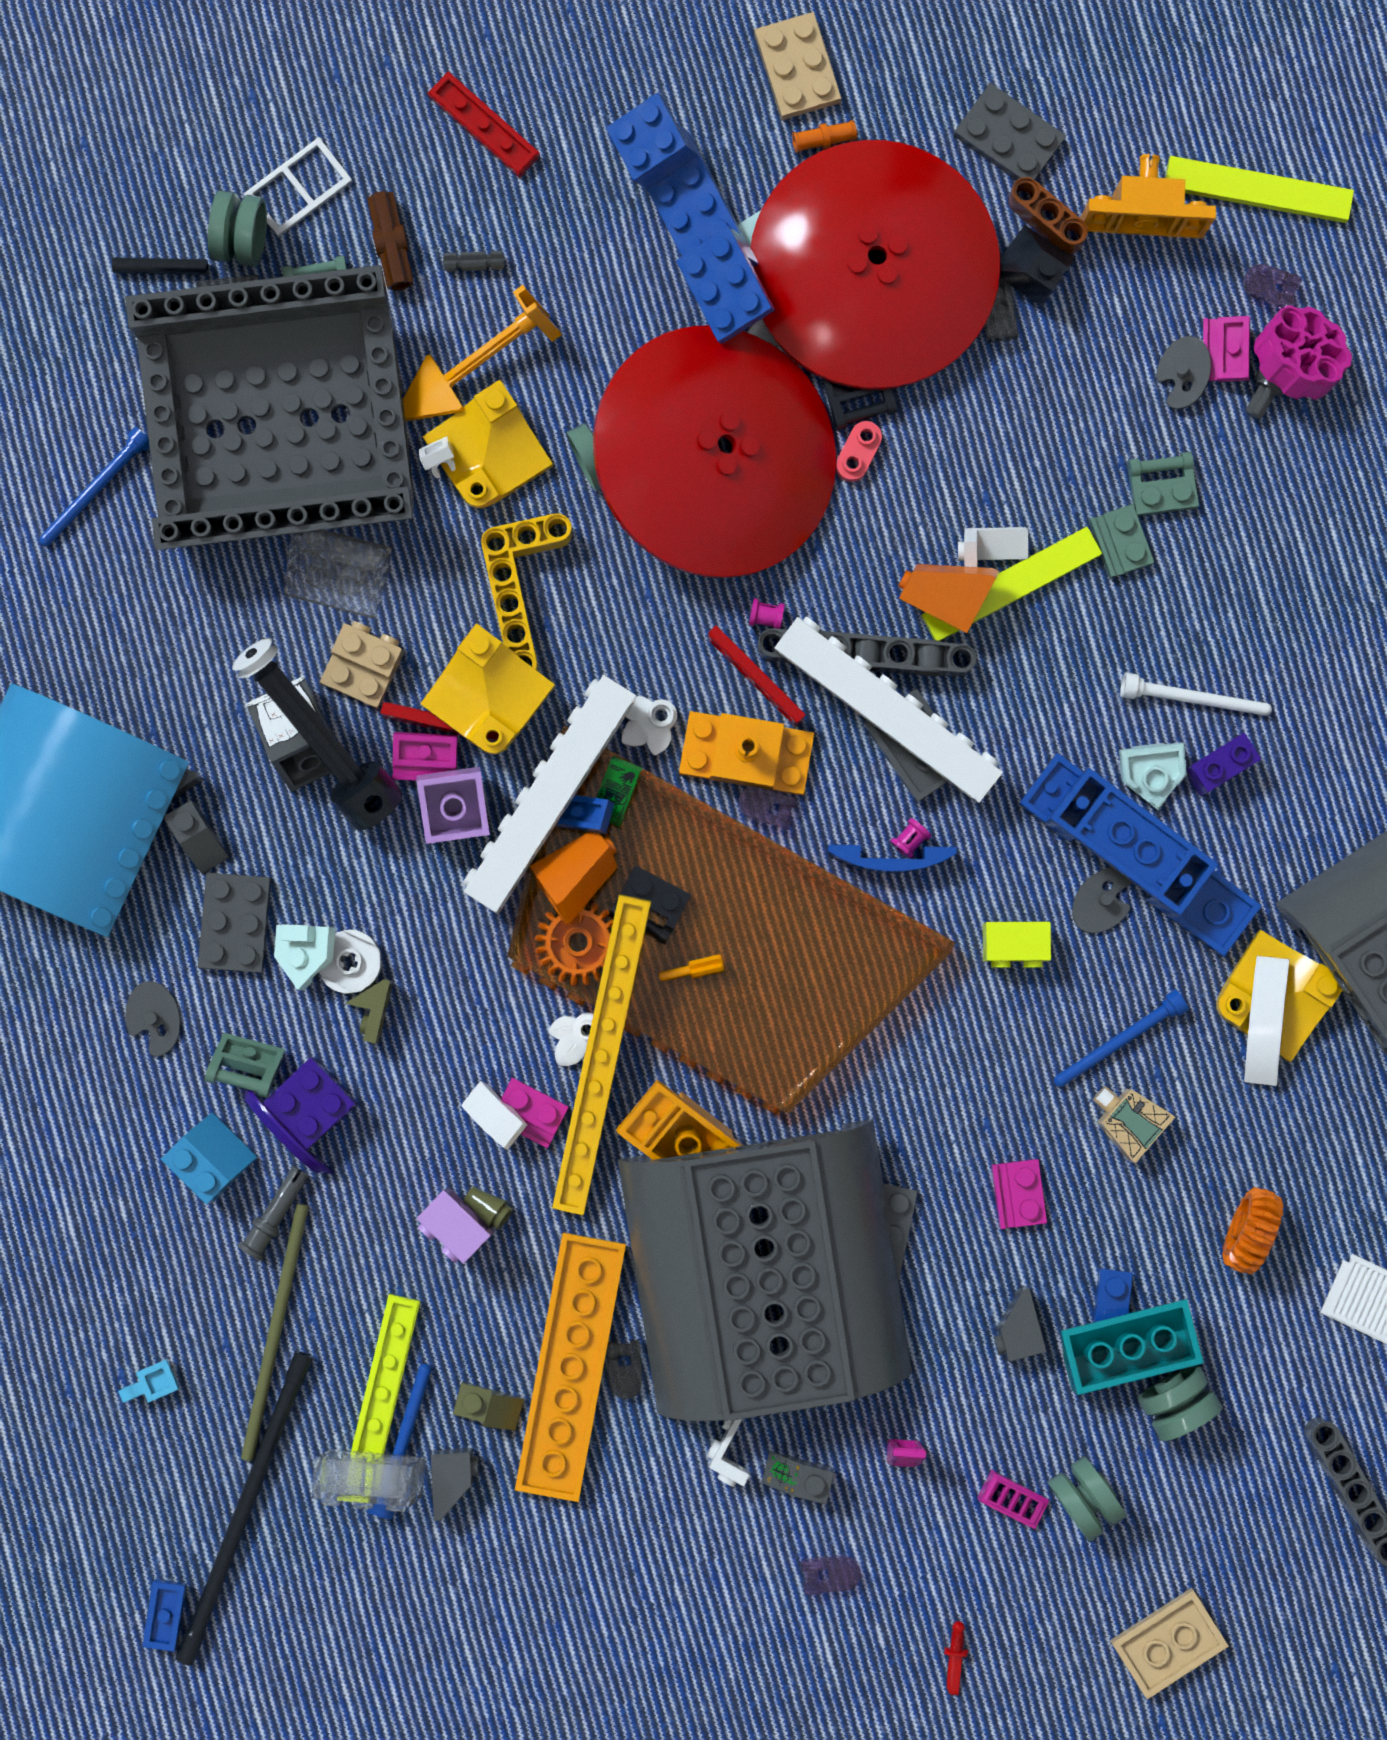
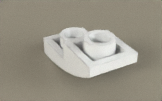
(494, 1115)

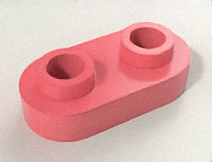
(858, 450)

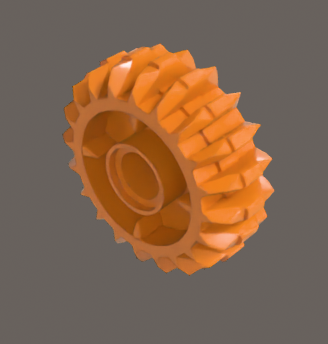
(571, 961)
(1252, 1230)

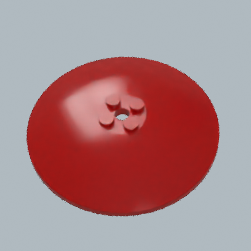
(866, 319)
(672, 481)

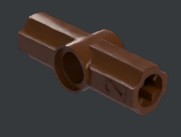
(390, 240)

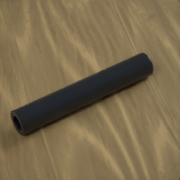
(160, 266)

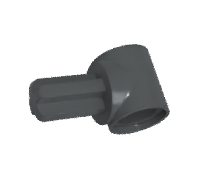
(1262, 396)

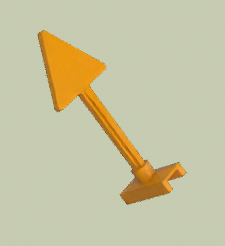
(432, 390)

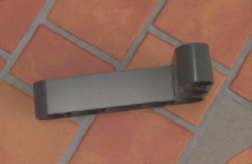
(1342, 1481)

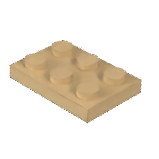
(797, 65)
(1169, 1643)

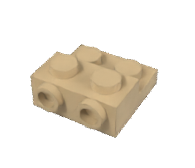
(362, 664)

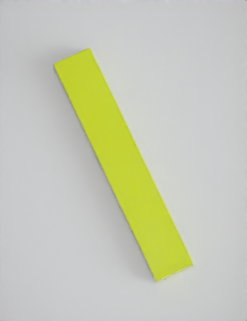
(1262, 189)
(1027, 577)
(386, 1374)

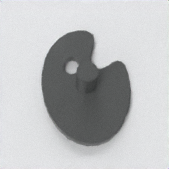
(1185, 362)
(1098, 909)
(148, 1009)

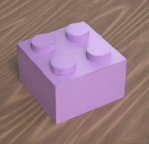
(452, 805)
(454, 1226)

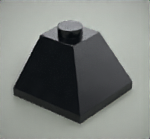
(1034, 265)

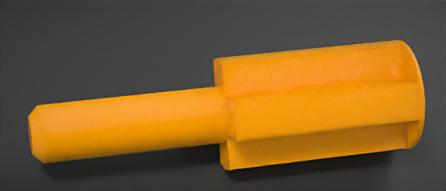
(696, 968)

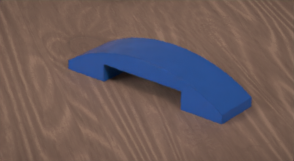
(851, 855)

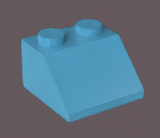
(209, 1158)

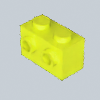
(1016, 943)

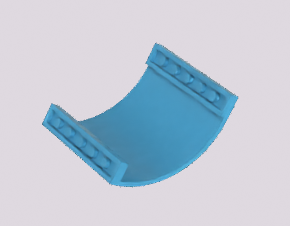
(76, 808)

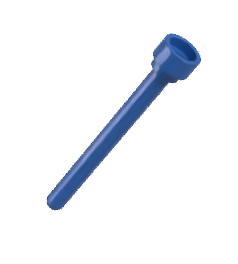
(135, 444)
(1172, 1006)
(406, 1428)

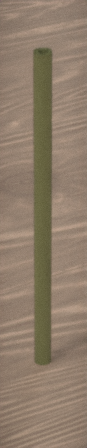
(274, 1332)

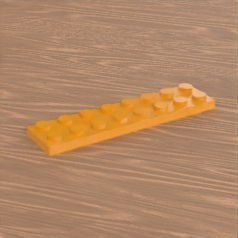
(570, 1367)

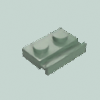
(1121, 541)

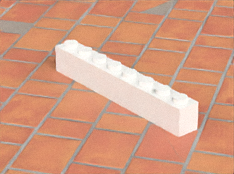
(888, 710)
(550, 793)

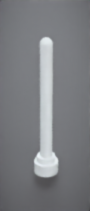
(1133, 687)

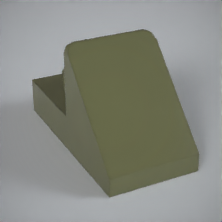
(377, 1001)
(488, 1406)

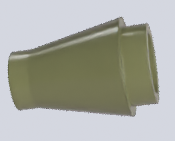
(489, 1208)

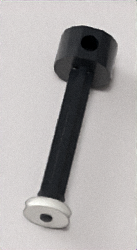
(363, 792)

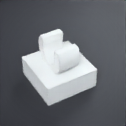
(437, 453)

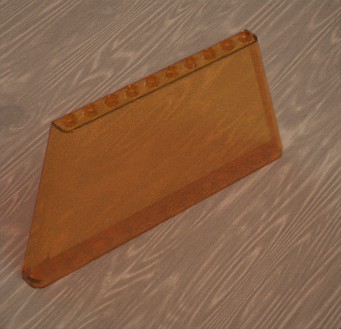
(800, 948)

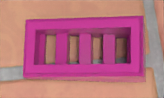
(905, 1453)
(989, 1488)

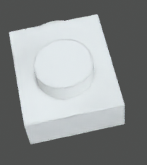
(993, 544)
(728, 1470)

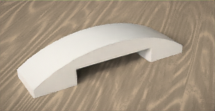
(1266, 1020)

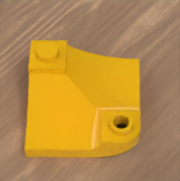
(491, 447)
(487, 692)
(1307, 998)

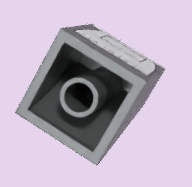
(284, 745)

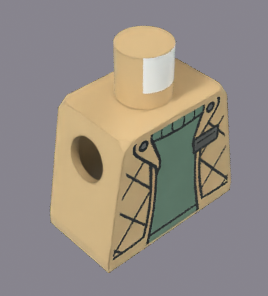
(1131, 1121)

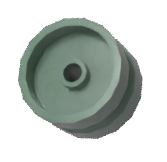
(237, 228)
(1180, 1403)
(1087, 1498)

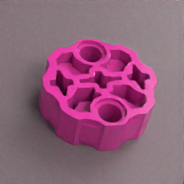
(1302, 352)

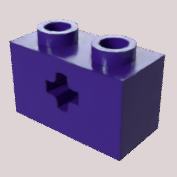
(1222, 764)

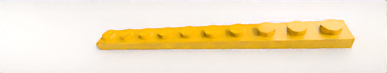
(601, 1054)

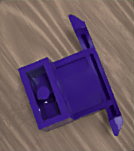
(304, 1110)

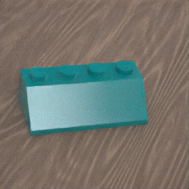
(1130, 1347)

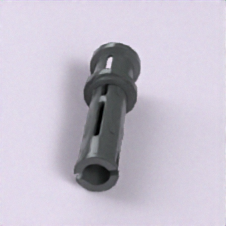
(266, 1226)

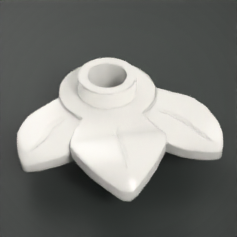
(645, 727)
(571, 1038)

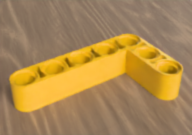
(511, 588)

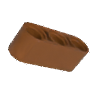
(1041, 201)

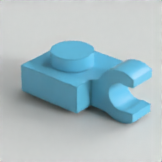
(153, 1382)

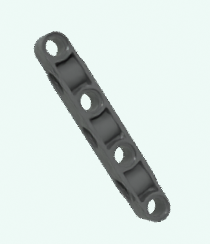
(922, 655)

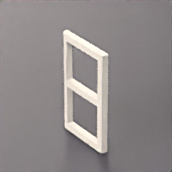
(312, 205)

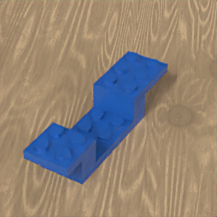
(712, 246)
(1143, 850)

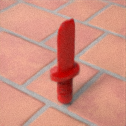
(955, 1655)

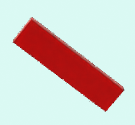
(483, 124)
(755, 676)
(421, 718)

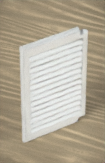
(1359, 1297)

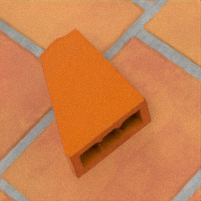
(948, 591)
(575, 873)

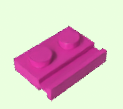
(1228, 347)
(423, 754)
(537, 1109)
(1018, 1193)

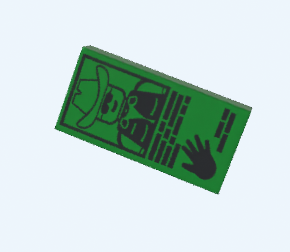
(619, 787)

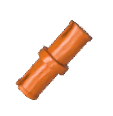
(824, 136)

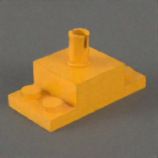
(1149, 207)
(746, 752)
(673, 1125)

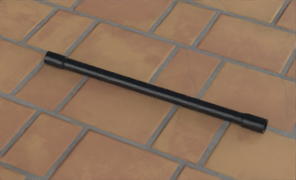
(195, 1633)

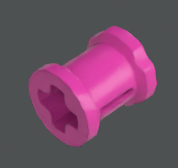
(766, 614)
(921, 834)

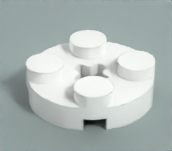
(368, 960)

